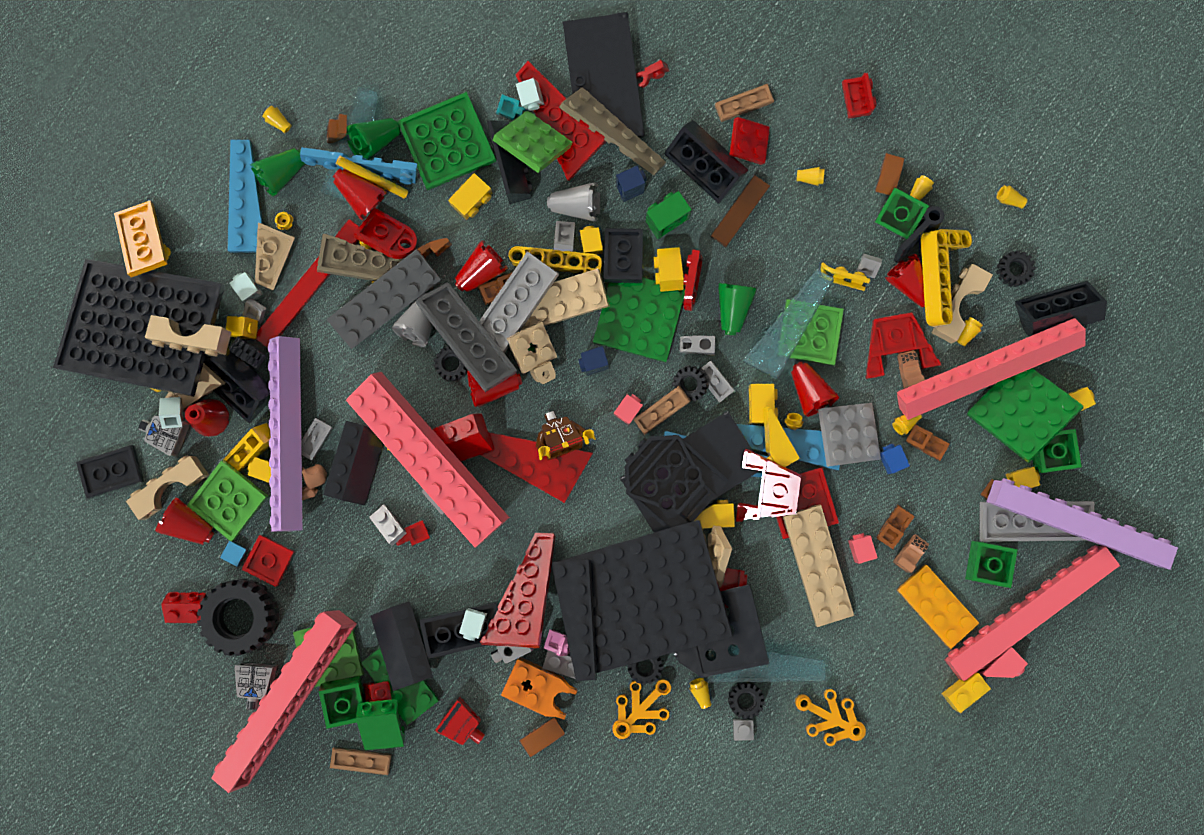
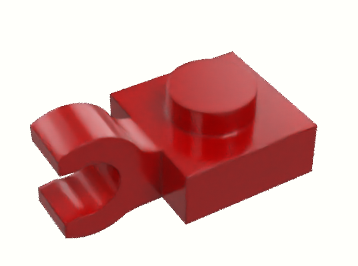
(653, 71)
(415, 534)

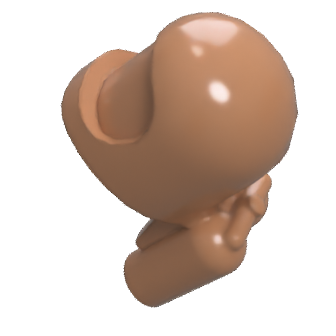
(313, 477)

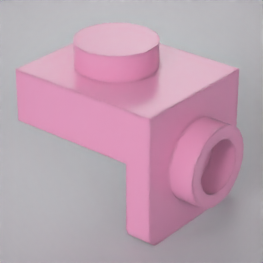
(557, 643)

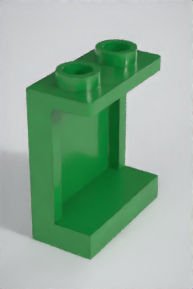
(380, 724)

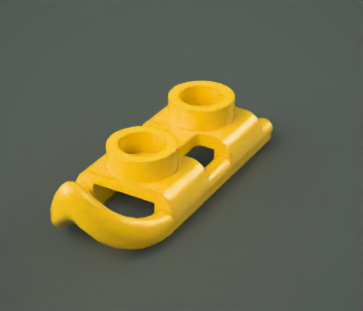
(841, 273)

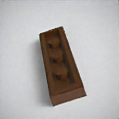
(740, 211)

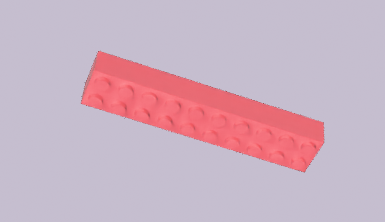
(427, 458)
(283, 700)

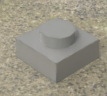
(869, 265)
(254, 310)
(743, 729)

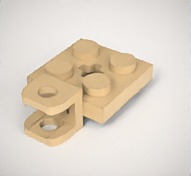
(537, 361)
(719, 551)

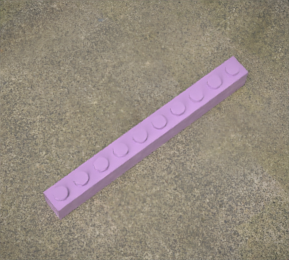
(285, 434)
(1081, 524)

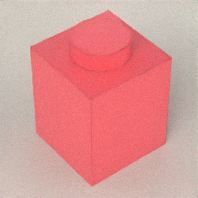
(628, 408)
(862, 548)

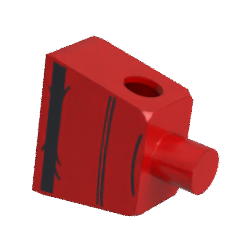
(461, 724)

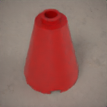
(358, 192)
(479, 268)
(908, 279)
(812, 389)
(480, 397)
(208, 417)
(184, 523)

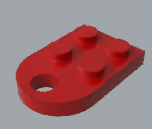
(386, 235)
(692, 279)

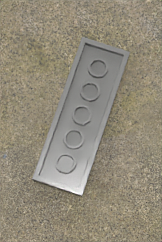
(517, 299)
(1004, 525)

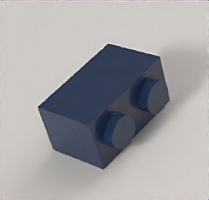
(631, 183)
(593, 361)

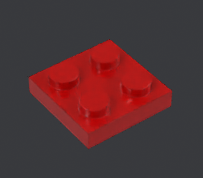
(749, 140)
(268, 560)

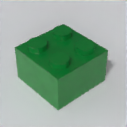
(901, 213)
(668, 214)
(1059, 453)
(991, 564)
(341, 700)

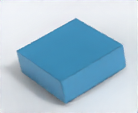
(234, 553)

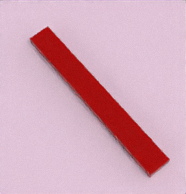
(300, 294)

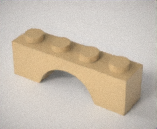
(972, 281)
(209, 338)
(148, 500)

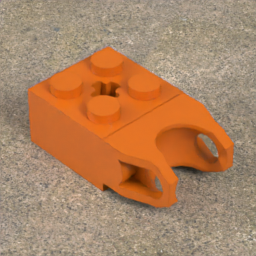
(544, 688)

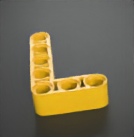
(565, 256)
(936, 272)

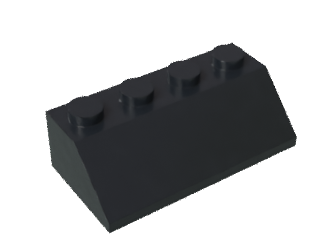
(705, 161)
(511, 168)
(1060, 305)
(242, 388)
(354, 464)
(442, 631)
(401, 646)

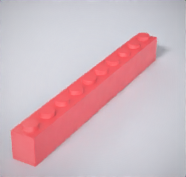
(991, 368)
(1031, 612)

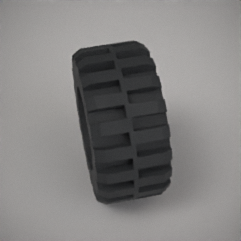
(213, 623)

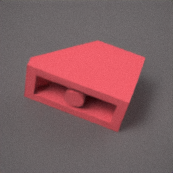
(1005, 665)

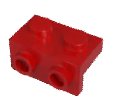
(859, 96)
(182, 607)

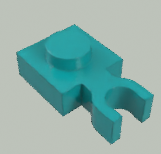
(509, 107)

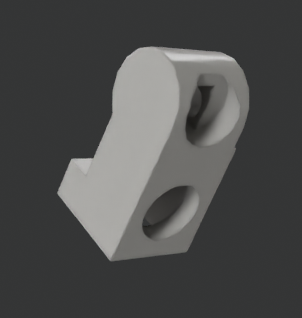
(697, 345)

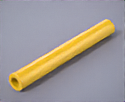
(372, 177)

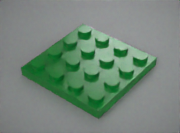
(446, 141)
(639, 319)
(1025, 412)

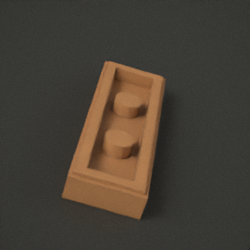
(744, 102)
(662, 410)
(360, 761)

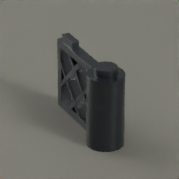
(930, 222)

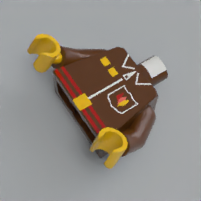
(561, 436)

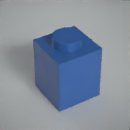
(893, 458)

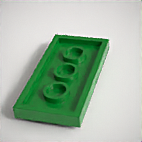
(411, 699)

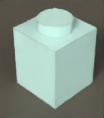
(530, 94)
(245, 287)
(171, 412)
(472, 624)

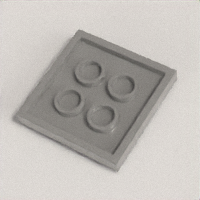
(849, 434)

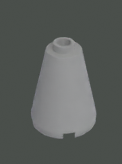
(577, 202)
(414, 326)

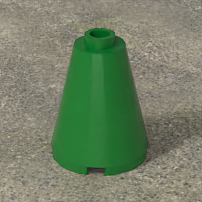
(371, 136)
(277, 170)
(734, 306)

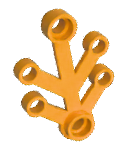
(640, 711)
(833, 719)

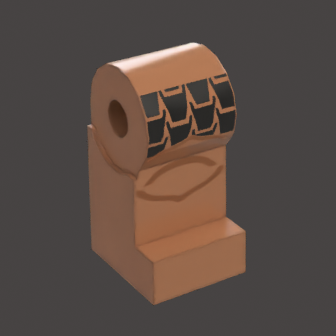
(909, 368)
(911, 553)

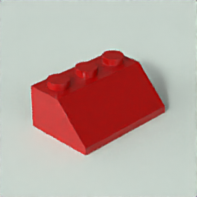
(466, 436)

